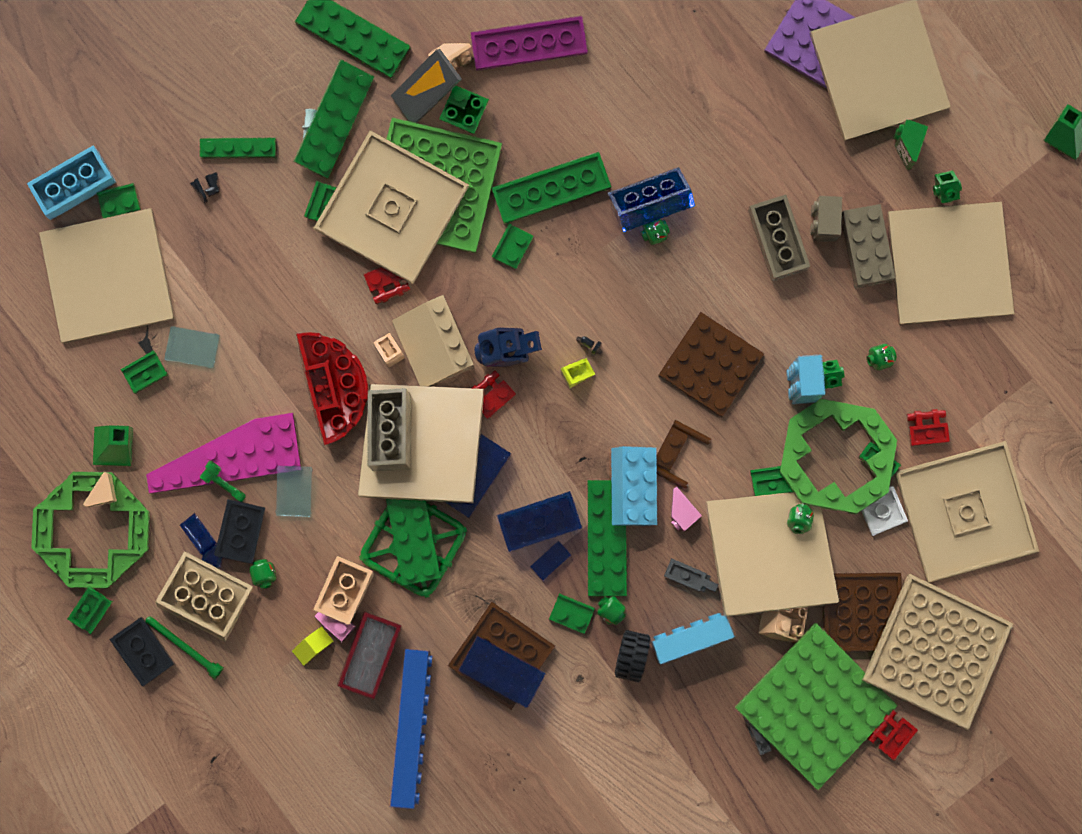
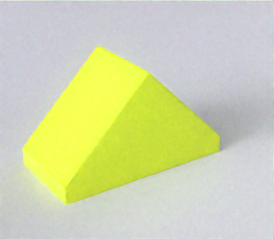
(577, 372)
(312, 645)

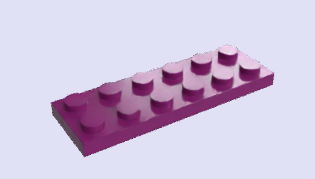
(529, 43)

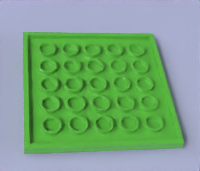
(464, 157)
(815, 706)

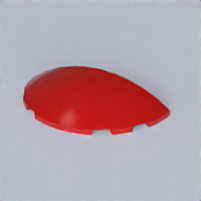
(334, 384)

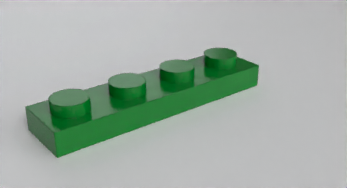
(237, 148)

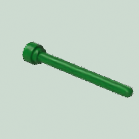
(213, 669)

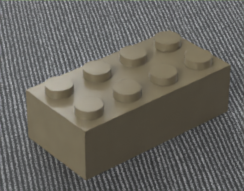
(778, 238)
(867, 246)
(389, 430)

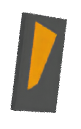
(426, 86)

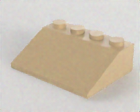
(433, 342)
(204, 596)

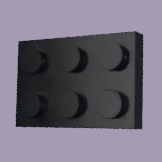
(239, 531)
(142, 651)

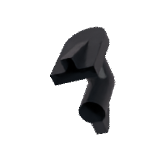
(212, 182)
(586, 342)

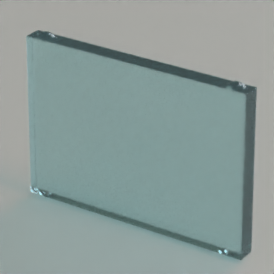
(192, 347)
(294, 491)

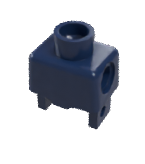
(494, 346)

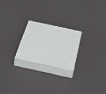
(884, 513)

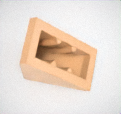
(389, 350)
(102, 493)

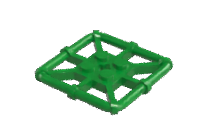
(393, 577)

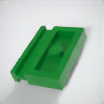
(118, 201)
(318, 201)
(512, 246)
(144, 372)
(768, 481)
(89, 610)
(571, 613)

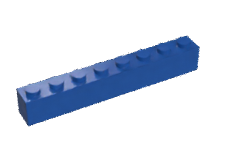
(410, 729)

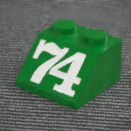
(909, 141)

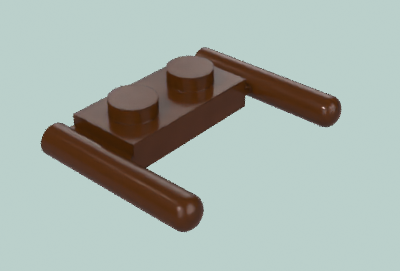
(671, 448)

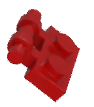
(382, 278)
(497, 397)
(928, 434)
(897, 737)

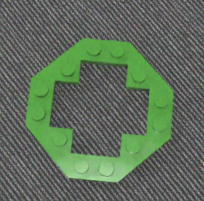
(831, 496)
(60, 558)

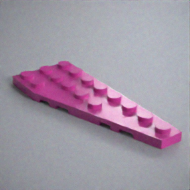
(242, 454)

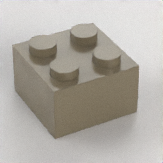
(827, 218)

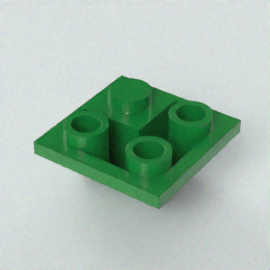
(464, 109)
(1067, 132)
(113, 445)

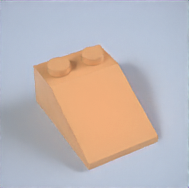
(343, 590)

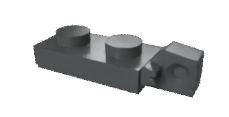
(689, 576)
(762, 745)

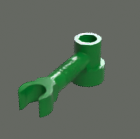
(211, 474)

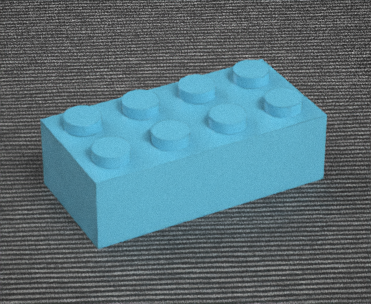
(71, 182)
(806, 379)
(634, 486)
(692, 639)

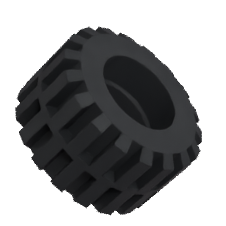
(632, 656)

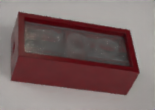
(369, 655)

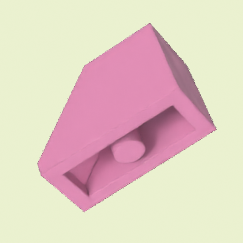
(682, 511)
(336, 627)

